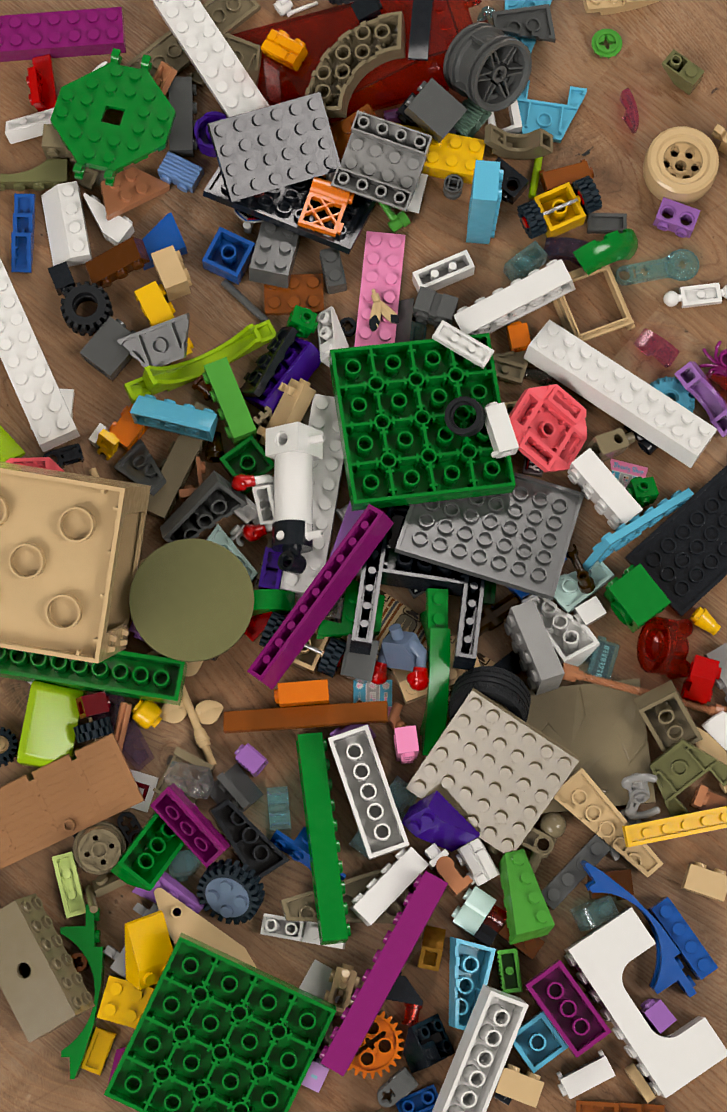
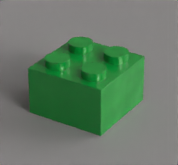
(247, 459)

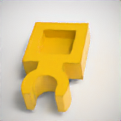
(108, 443)

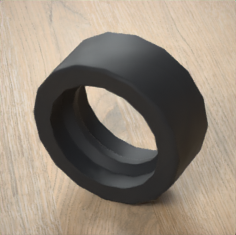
(451, 409)

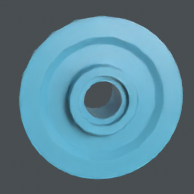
(673, 388)

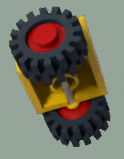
(560, 208)

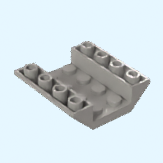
(382, 161)

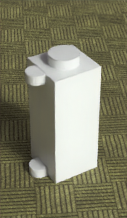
(500, 430)
(585, 1077)

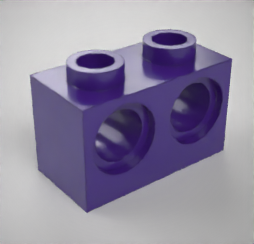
(270, 573)

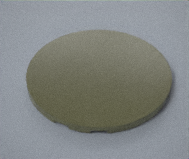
(191, 600)

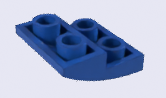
(419, 1101)

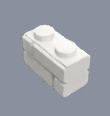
(477, 862)

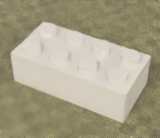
(603, 489)

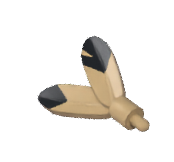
(380, 308)

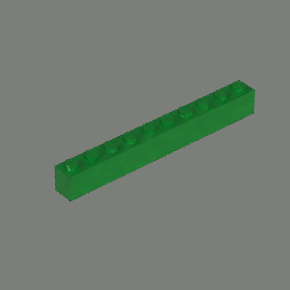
(321, 839)

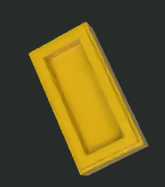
(98, 1050)

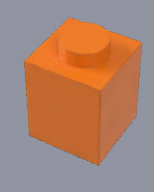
(518, 336)

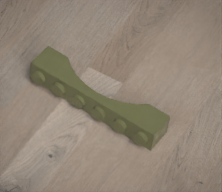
(39, 178)

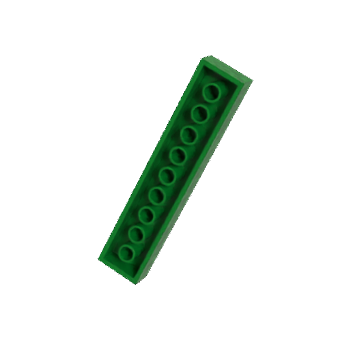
(119, 675)

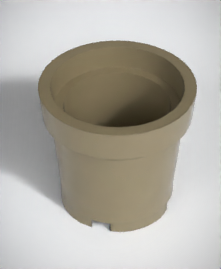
(99, 849)

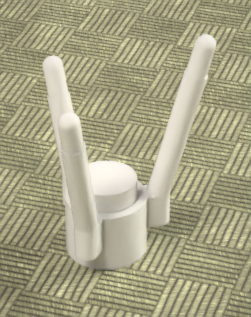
(284, 7)

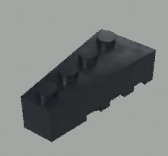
(247, 840)

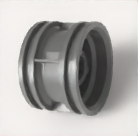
(487, 66)

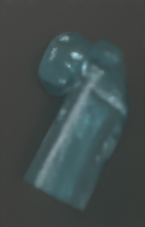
(485, 14)

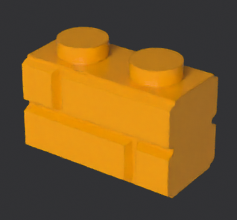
(284, 49)

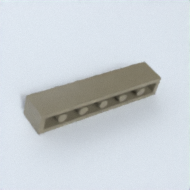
(176, 471)

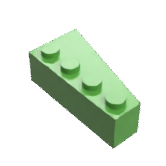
(229, 401)
(524, 902)

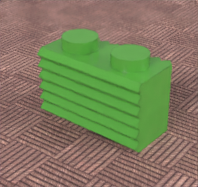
(509, 970)

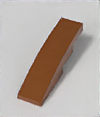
(609, 1106)

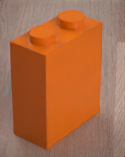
(302, 693)

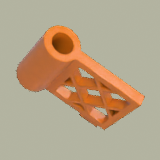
(328, 197)

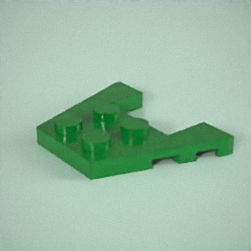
(345, 627)

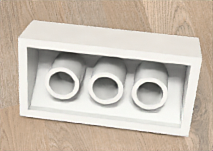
(66, 224)

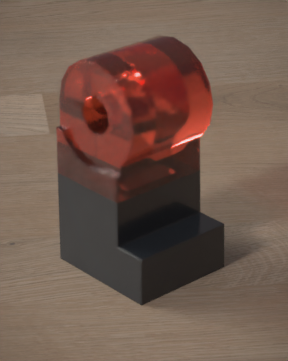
(491, 925)

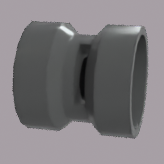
(450, 190)

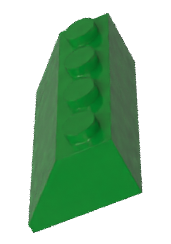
(148, 854)

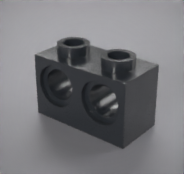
(511, 178)

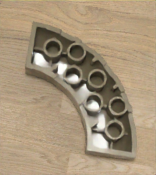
(354, 57)

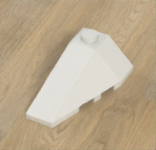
(570, 639)

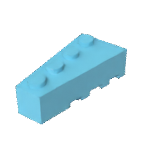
(468, 971)

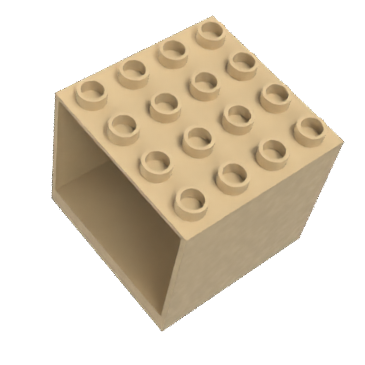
(67, 561)

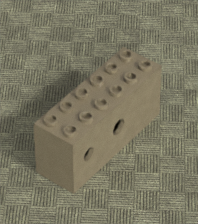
(37, 970)

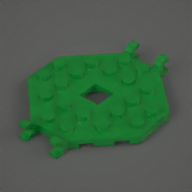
(107, 146)

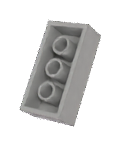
(534, 648)

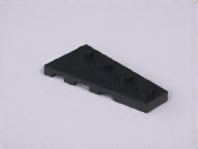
(268, 362)

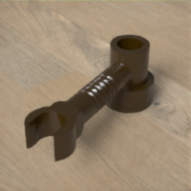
(585, 582)

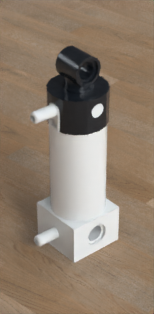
(294, 450)

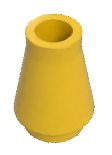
(705, 621)

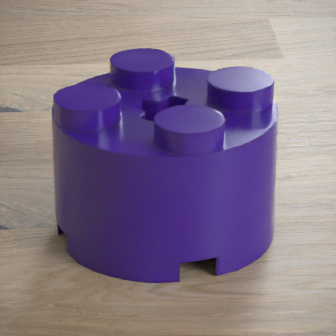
(202, 133)

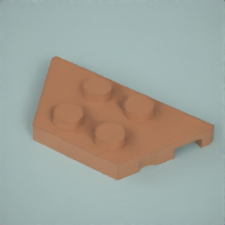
(130, 190)

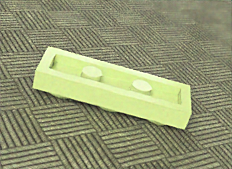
(69, 884)

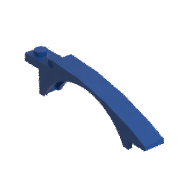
(667, 968)

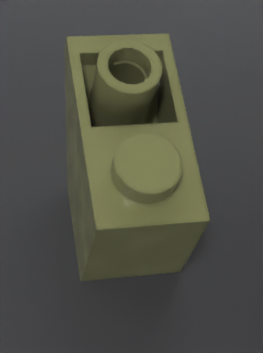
(682, 71)

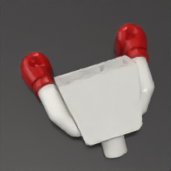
(264, 499)

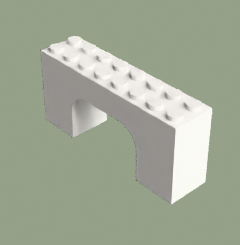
(665, 1060)

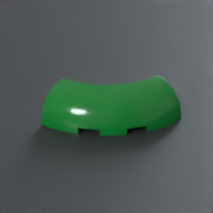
(613, 248)

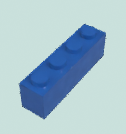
(683, 937)

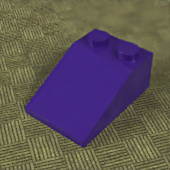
(439, 823)

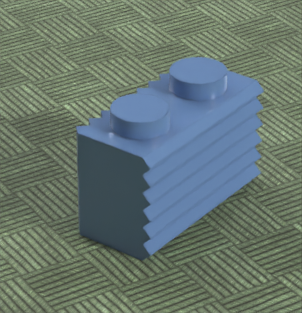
(180, 172)

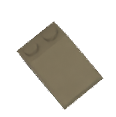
(667, 716)

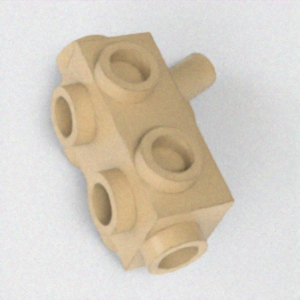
(343, 982)

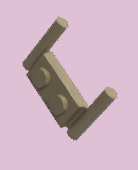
(101, 885)

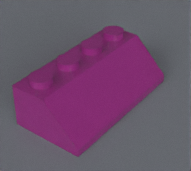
(190, 825)

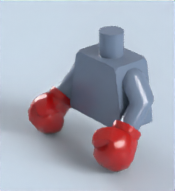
(404, 652)

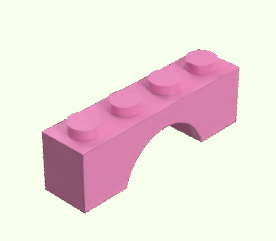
(406, 744)

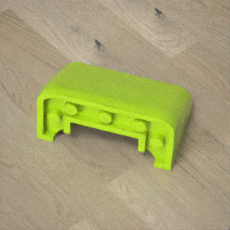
(48, 724)

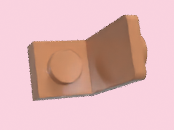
(188, 490)
(706, 800)

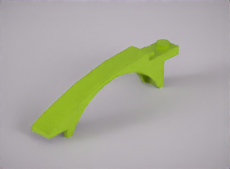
(173, 376)

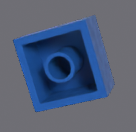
(228, 255)

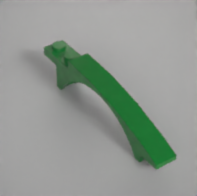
(437, 636)
(86, 939)

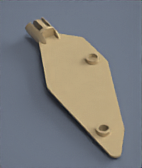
(197, 927)

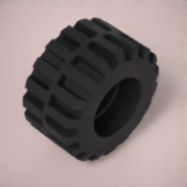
(81, 294)

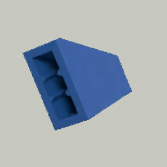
(162, 236)

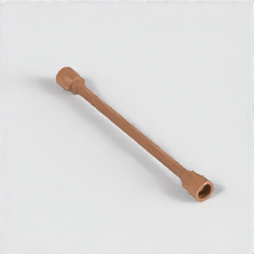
(573, 673)

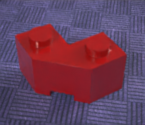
(700, 680)

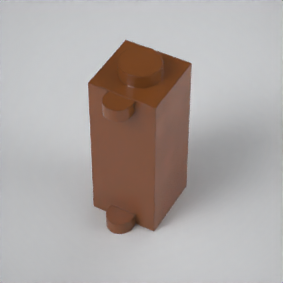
(560, 176)

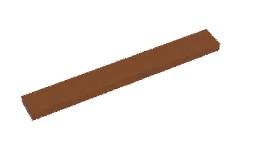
(305, 717)

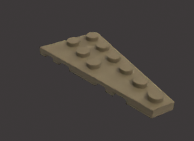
(303, 907)

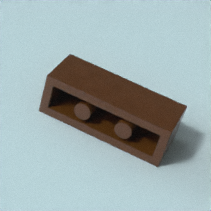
(117, 262)

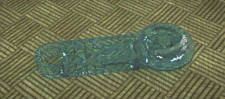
(662, 268)

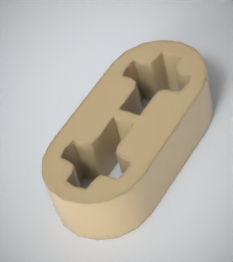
(640, 1083)

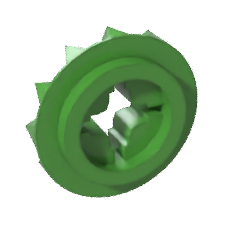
(612, 38)

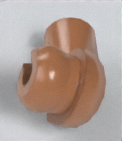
(394, 716)

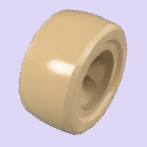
(671, 182)

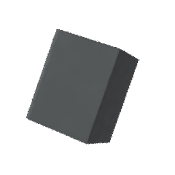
(359, 666)

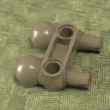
(551, 827)

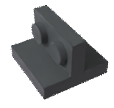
(236, 787)

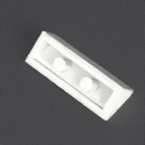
(27, 126)

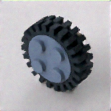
(230, 891)

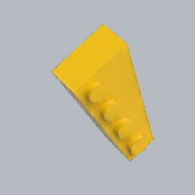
(156, 307)

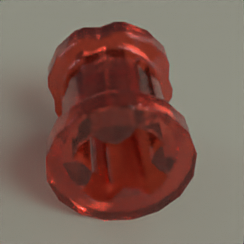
(411, 1014)

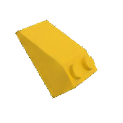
(146, 949)

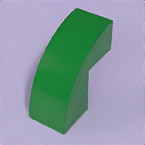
(273, 600)

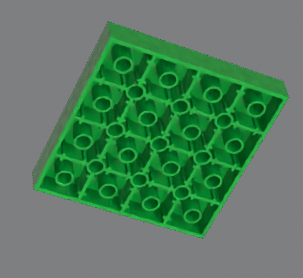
(395, 426)
(219, 1038)

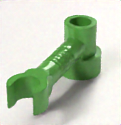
(396, 220)

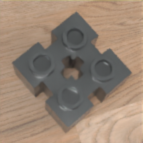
(434, 307)

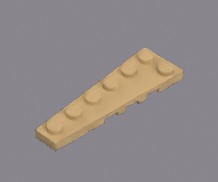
(597, 812)

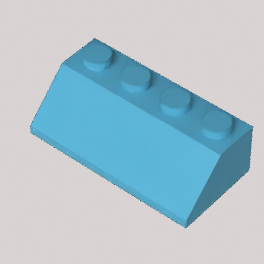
(174, 418)

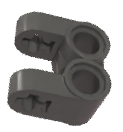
(400, 1083)

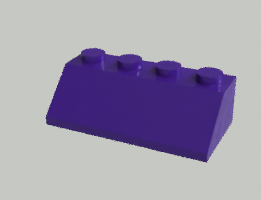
(299, 362)

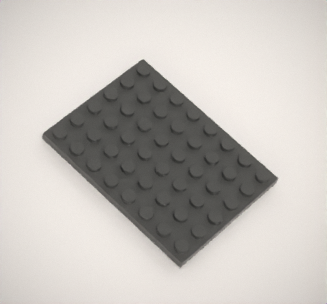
(499, 537)

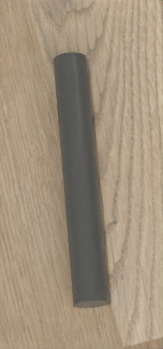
(244, 301)

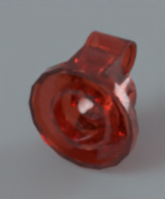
(664, 647)

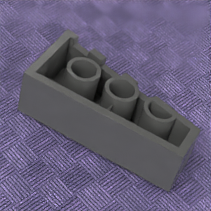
(202, 509)

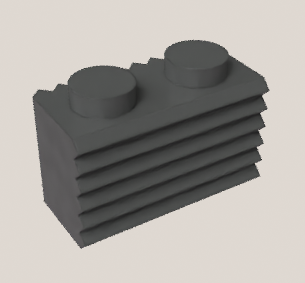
(333, 271)

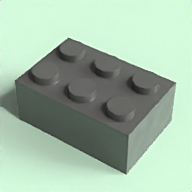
(274, 255)

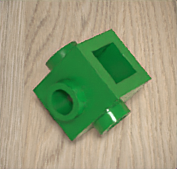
(303, 321)
(643, 490)

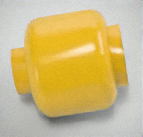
(146, 714)

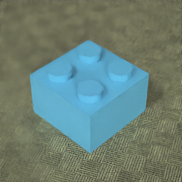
(538, 1042)

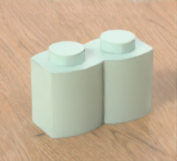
(473, 911)

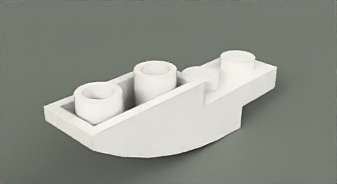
(294, 930)

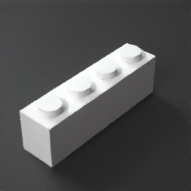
(388, 886)

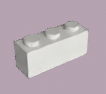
(444, 272)

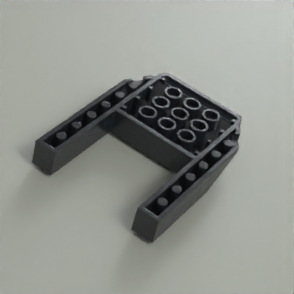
(402, 571)

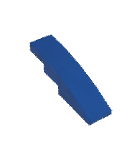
(23, 233)

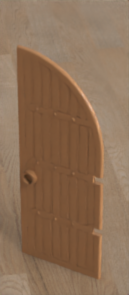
(64, 799)

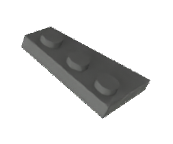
(526, 22)
(141, 468)

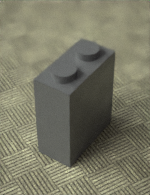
(434, 109)
(104, 350)

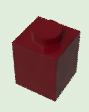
(93, 704)

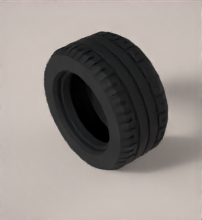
(495, 684)

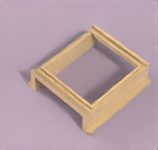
(567, 319)

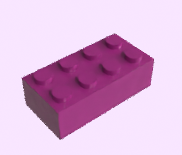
(567, 1008)

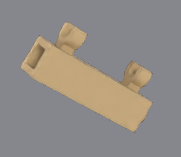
(291, 406)

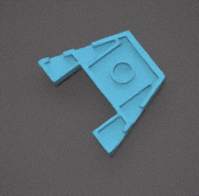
(549, 116)

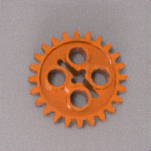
(381, 1059)

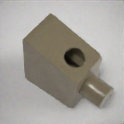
(611, 444)

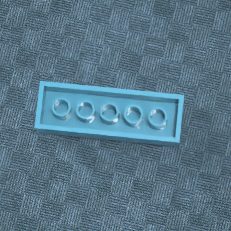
(484, 201)

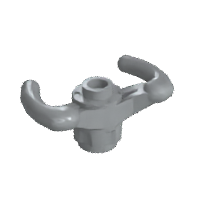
(638, 793)

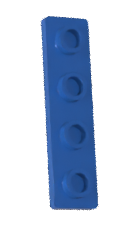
(295, 848)

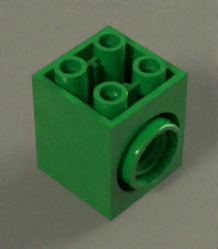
(635, 597)

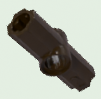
(496, 614)

